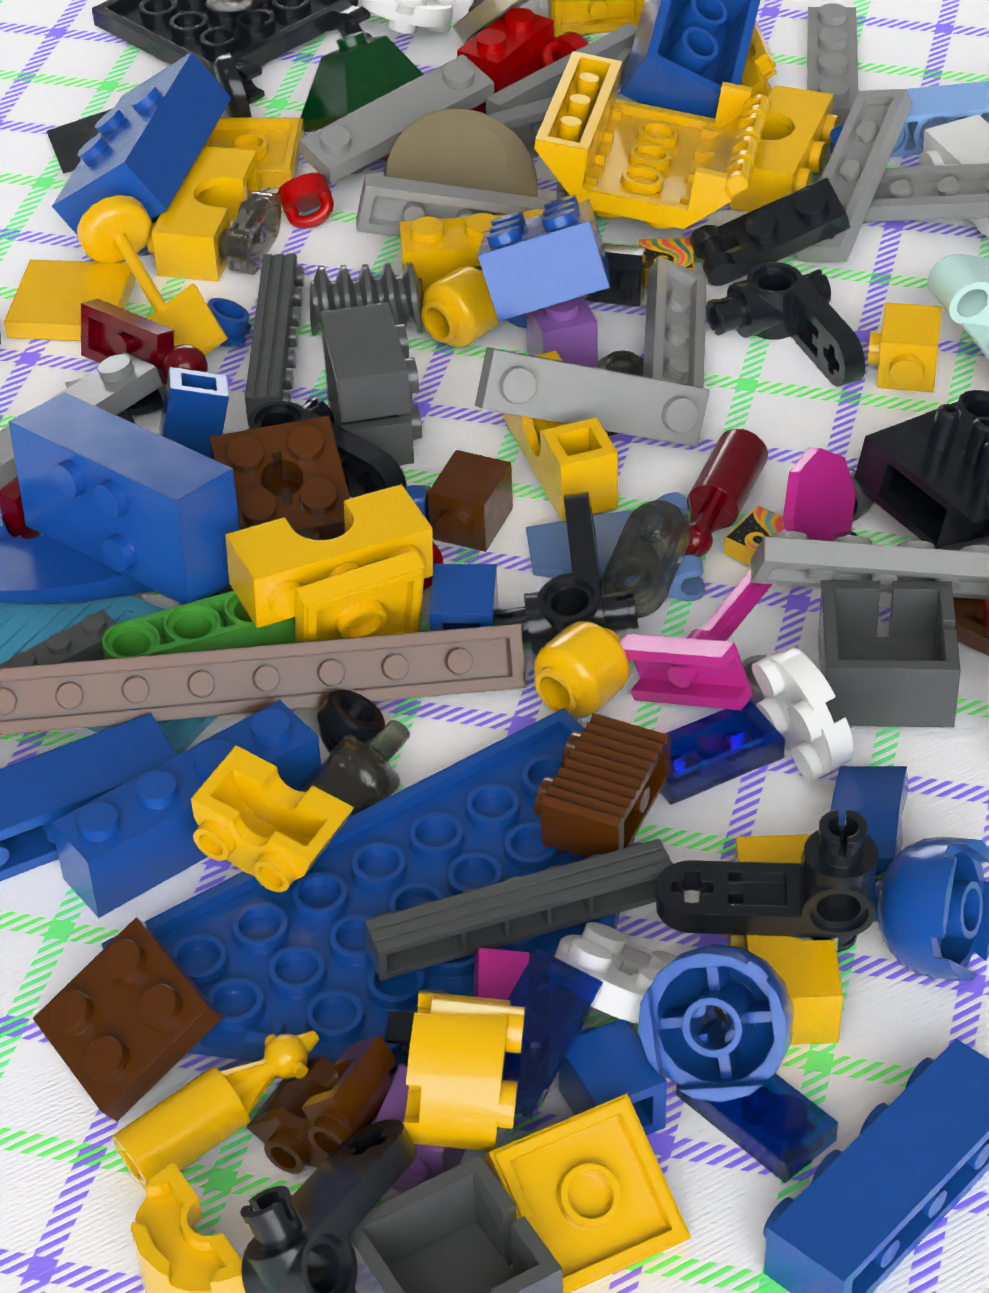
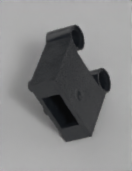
(933, 471)

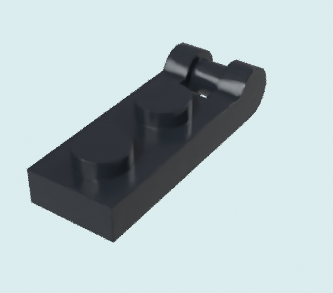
(769, 232)

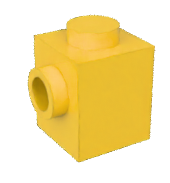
(906, 347)

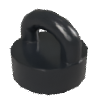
(348, 714)

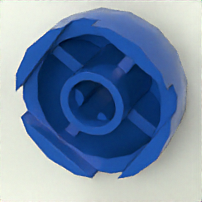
(936, 906)
(717, 1022)

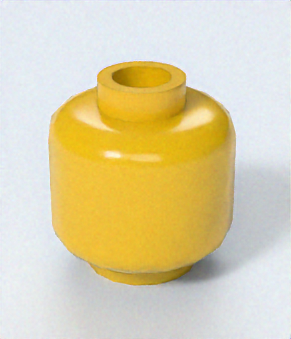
(458, 307)
(581, 669)

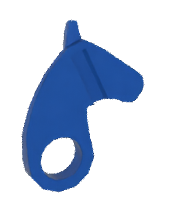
(55, 574)

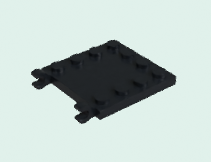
(252, 38)

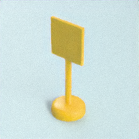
(115, 233)

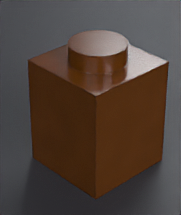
(470, 500)

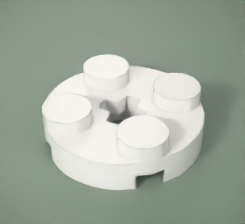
(407, 14)
(797, 708)
(620, 967)

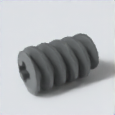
(402, 294)

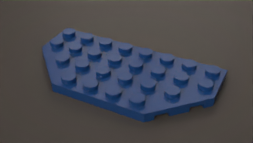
(302, 953)

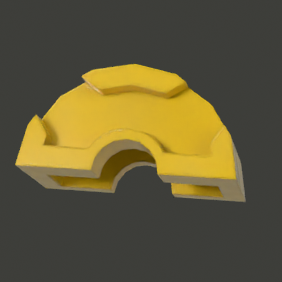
(262, 822)
(458, 1070)
(172, 1251)

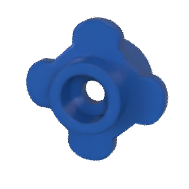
(232, 319)

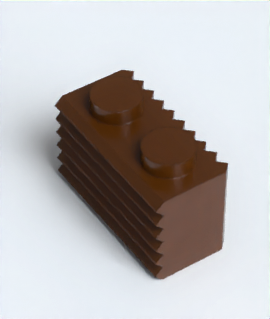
(603, 787)

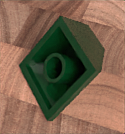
(355, 77)

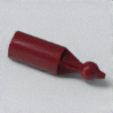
(723, 486)

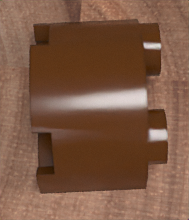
(316, 1113)

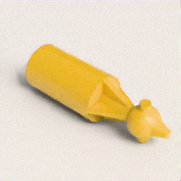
(208, 1109)

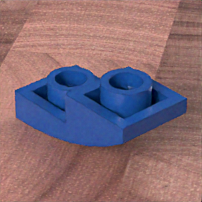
(880, 798)

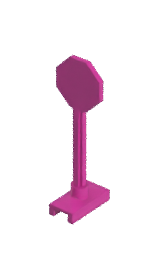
(706, 666)

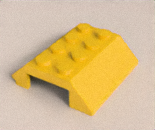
(643, 156)

